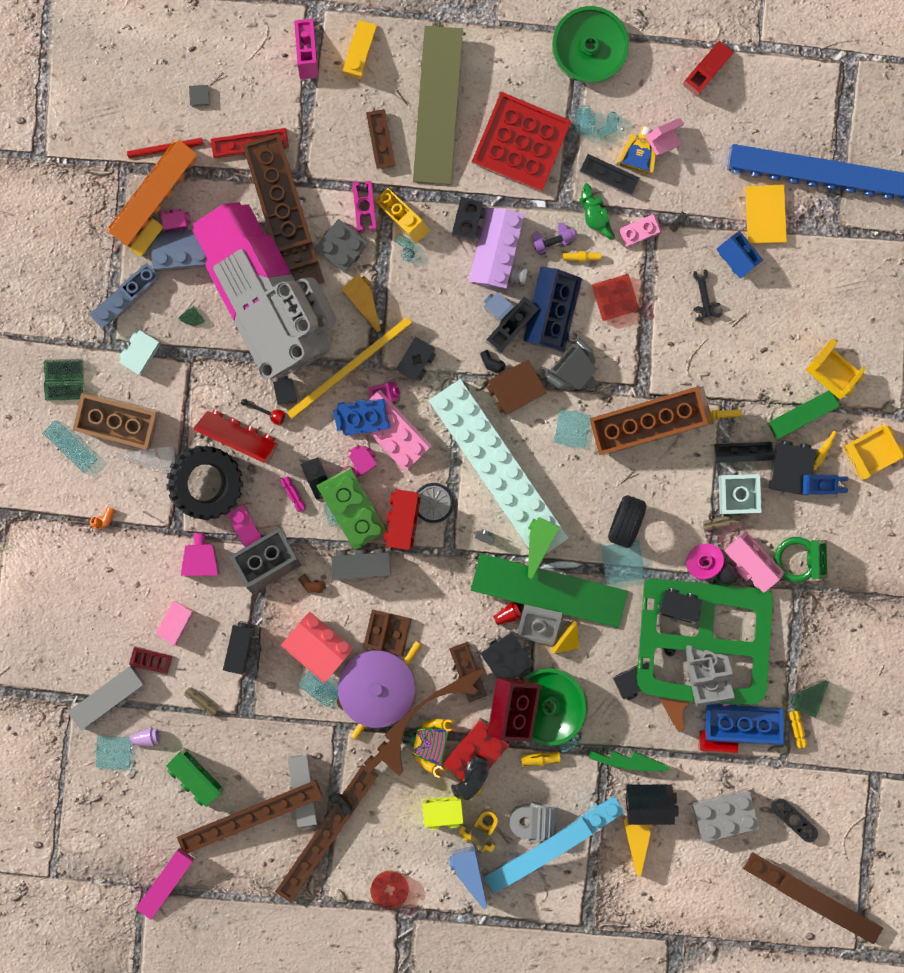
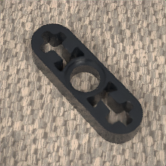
(808, 825)

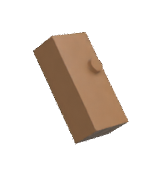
(116, 420)

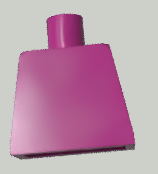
(199, 558)

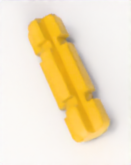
(798, 729)

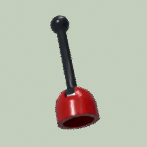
(276, 416)

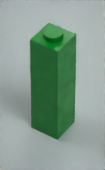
(803, 414)

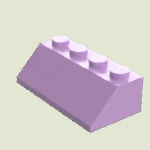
(496, 248)

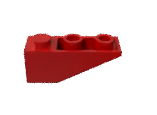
(707, 68)

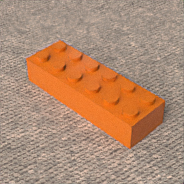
(151, 192)

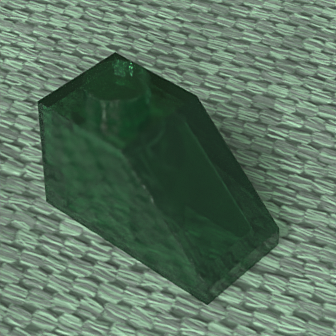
(809, 698)

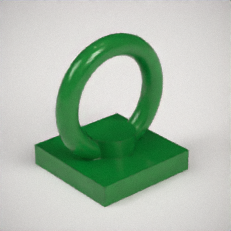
(815, 559)

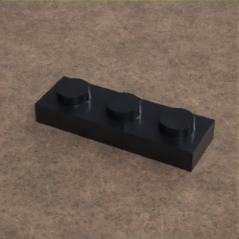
(609, 174)
(743, 452)

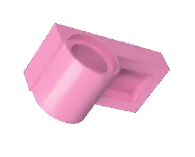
(640, 230)

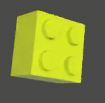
(442, 812)

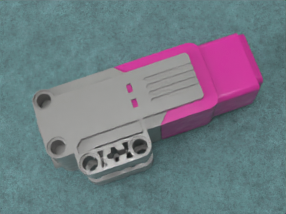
(260, 293)

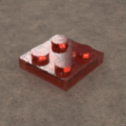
(615, 297)

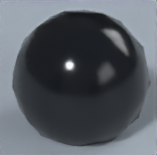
(727, 575)

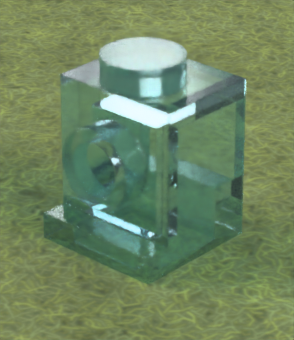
(584, 121)

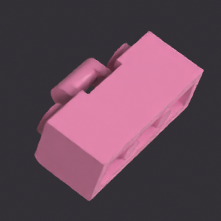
(753, 562)

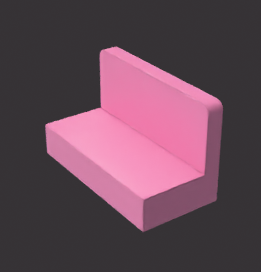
(664, 138)
(174, 623)

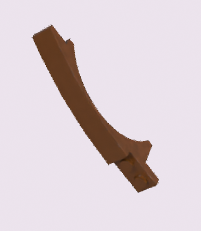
(391, 752)
(812, 898)

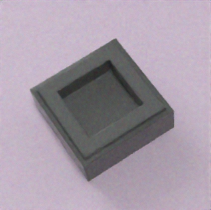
(199, 95)

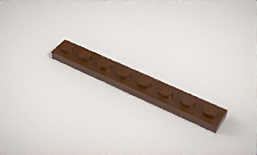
(250, 816)
(325, 836)

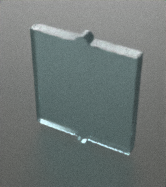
(572, 428)
(113, 752)

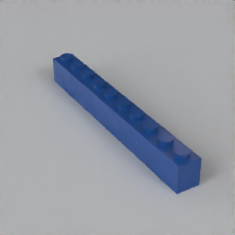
(816, 172)

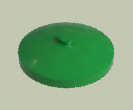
(590, 44)
(560, 707)

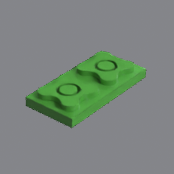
(352, 508)

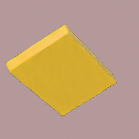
(765, 214)

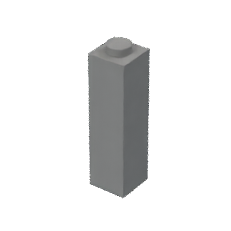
(300, 775)

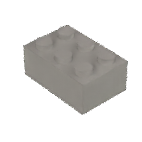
(725, 815)

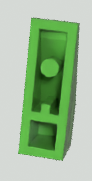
(540, 538)

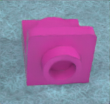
(390, 390)

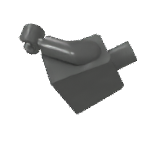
(574, 367)

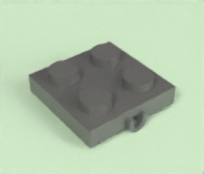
(341, 245)

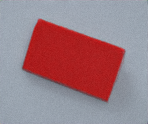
(715, 746)

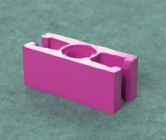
(357, 201)

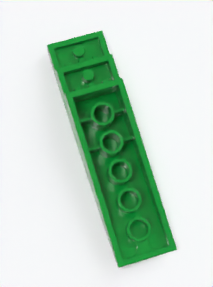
(549, 590)

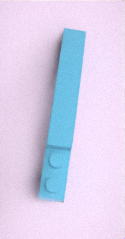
(570, 836)

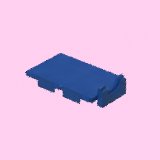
(361, 416)

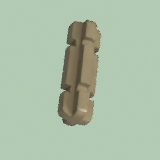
(721, 522)
(200, 701)

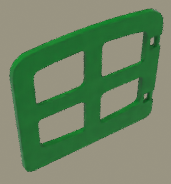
(711, 594)

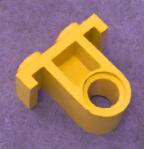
(465, 835)

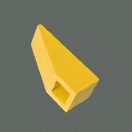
(402, 215)

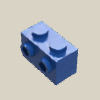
(739, 254)

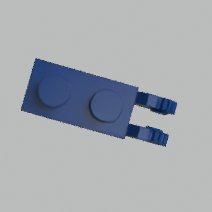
(823, 484)

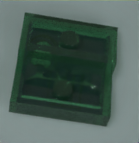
(63, 379)

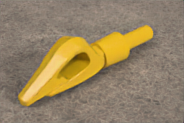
(822, 452)

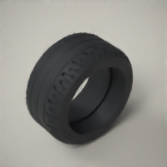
(627, 521)

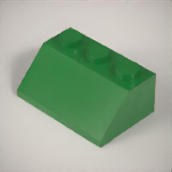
(194, 778)

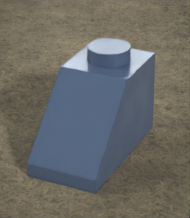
(498, 306)

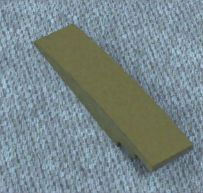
(437, 105)

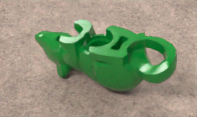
(595, 216)

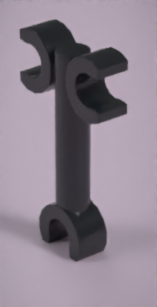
(706, 310)

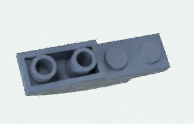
(125, 296)

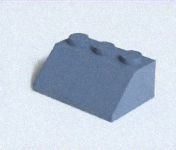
(177, 251)

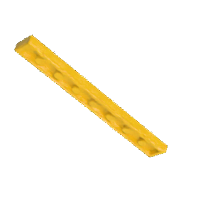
(349, 368)

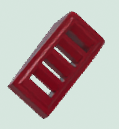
(133, 661)

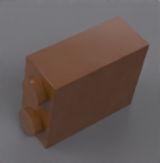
(516, 387)

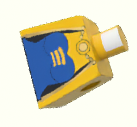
(638, 153)

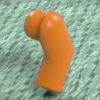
(104, 520)

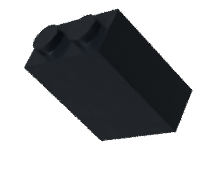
(790, 466)
(239, 647)
(651, 804)

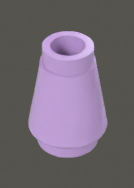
(147, 737)

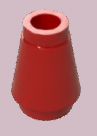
(508, 614)

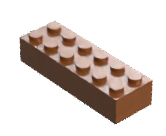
(651, 420)

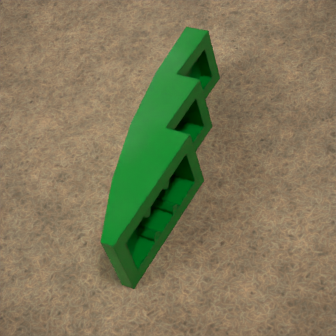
(634, 762)

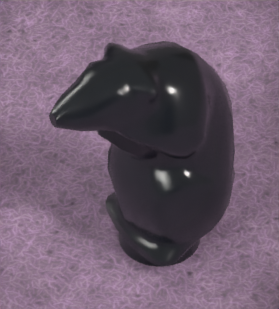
(474, 778)

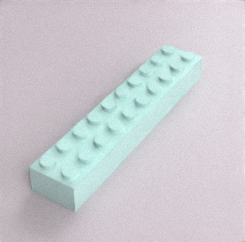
(493, 461)

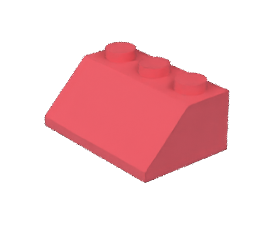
(316, 647)

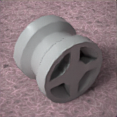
(518, 275)

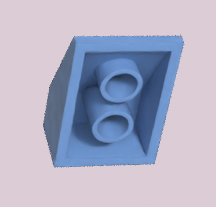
(467, 869)

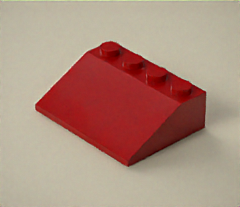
(239, 438)

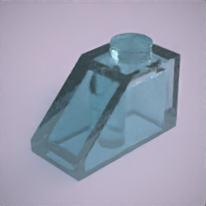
(322, 692)

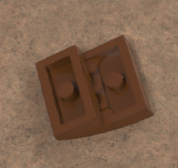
(387, 632)

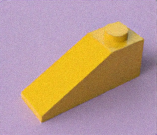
(359, 50)
(638, 841)

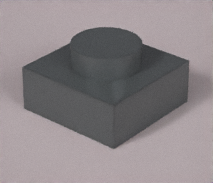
(484, 536)

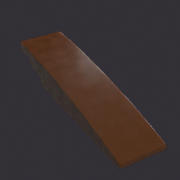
(282, 206)

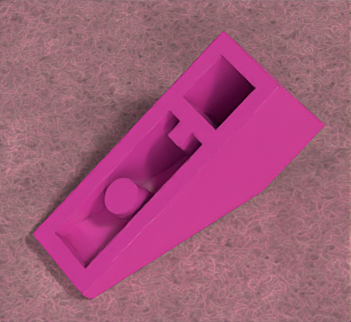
(306, 49)
(244, 525)

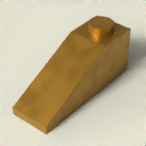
(361, 296)

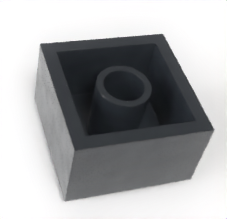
(506, 657)

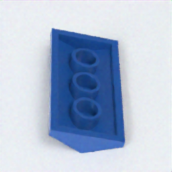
(744, 724)

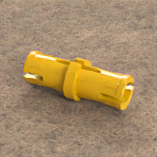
(540, 759)

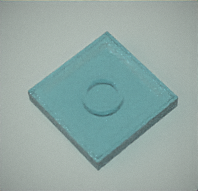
(622, 563)

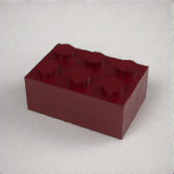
(514, 709)

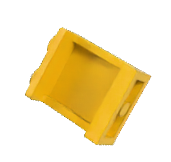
(835, 371)
(874, 451)

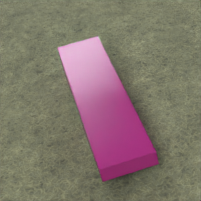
(165, 883)

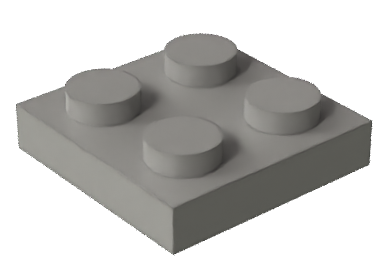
(539, 625)

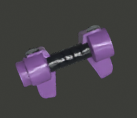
(565, 237)

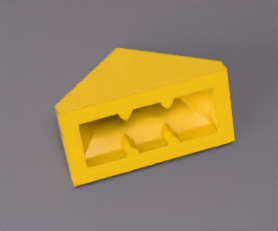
(568, 640)

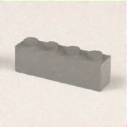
(105, 698)

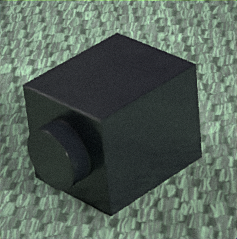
(285, 391)

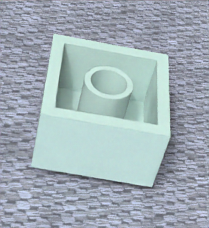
(739, 494)

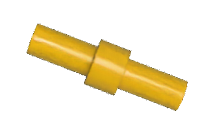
(581, 256)

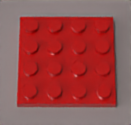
(521, 141)

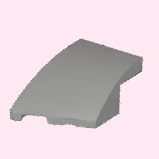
(709, 676)

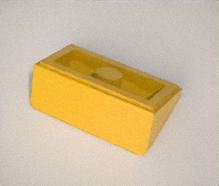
(146, 237)

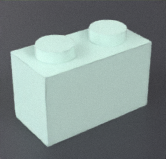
(139, 352)

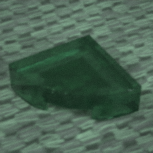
(192, 317)

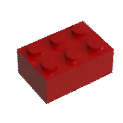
(402, 519)
(475, 742)

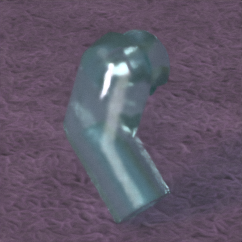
(611, 125)
(408, 247)

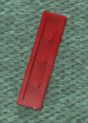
(233, 146)

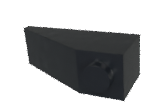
(511, 325)

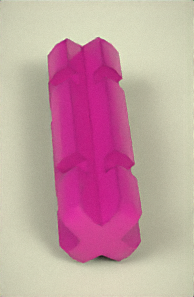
(293, 493)

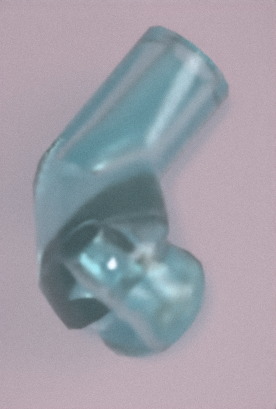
(571, 744)

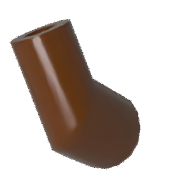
(312, 587)

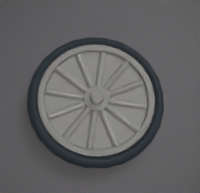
(435, 502)

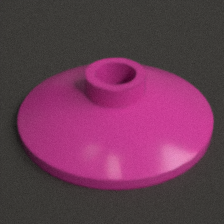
(699, 556)

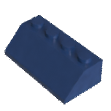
(556, 300)

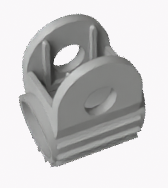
(541, 824)

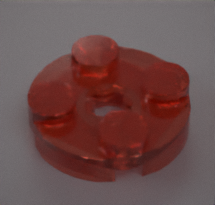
(384, 899)

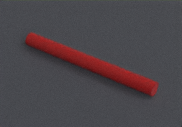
(161, 148)

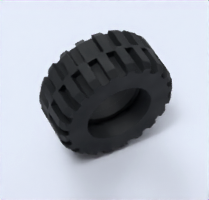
(228, 491)

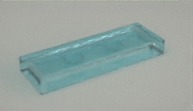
(69, 446)

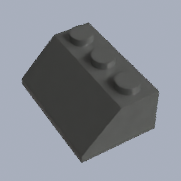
(265, 560)
(361, 564)

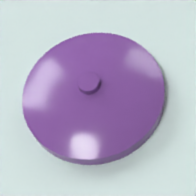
(376, 689)

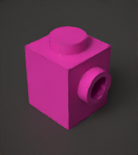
(363, 459)

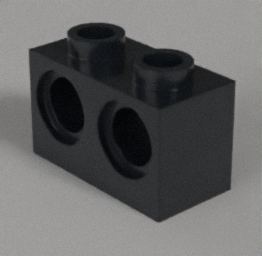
(463, 218)

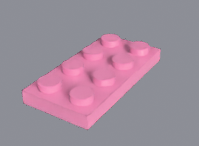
(402, 440)

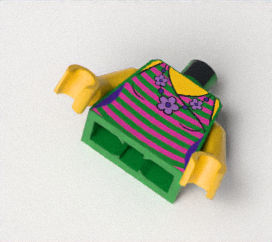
(430, 744)

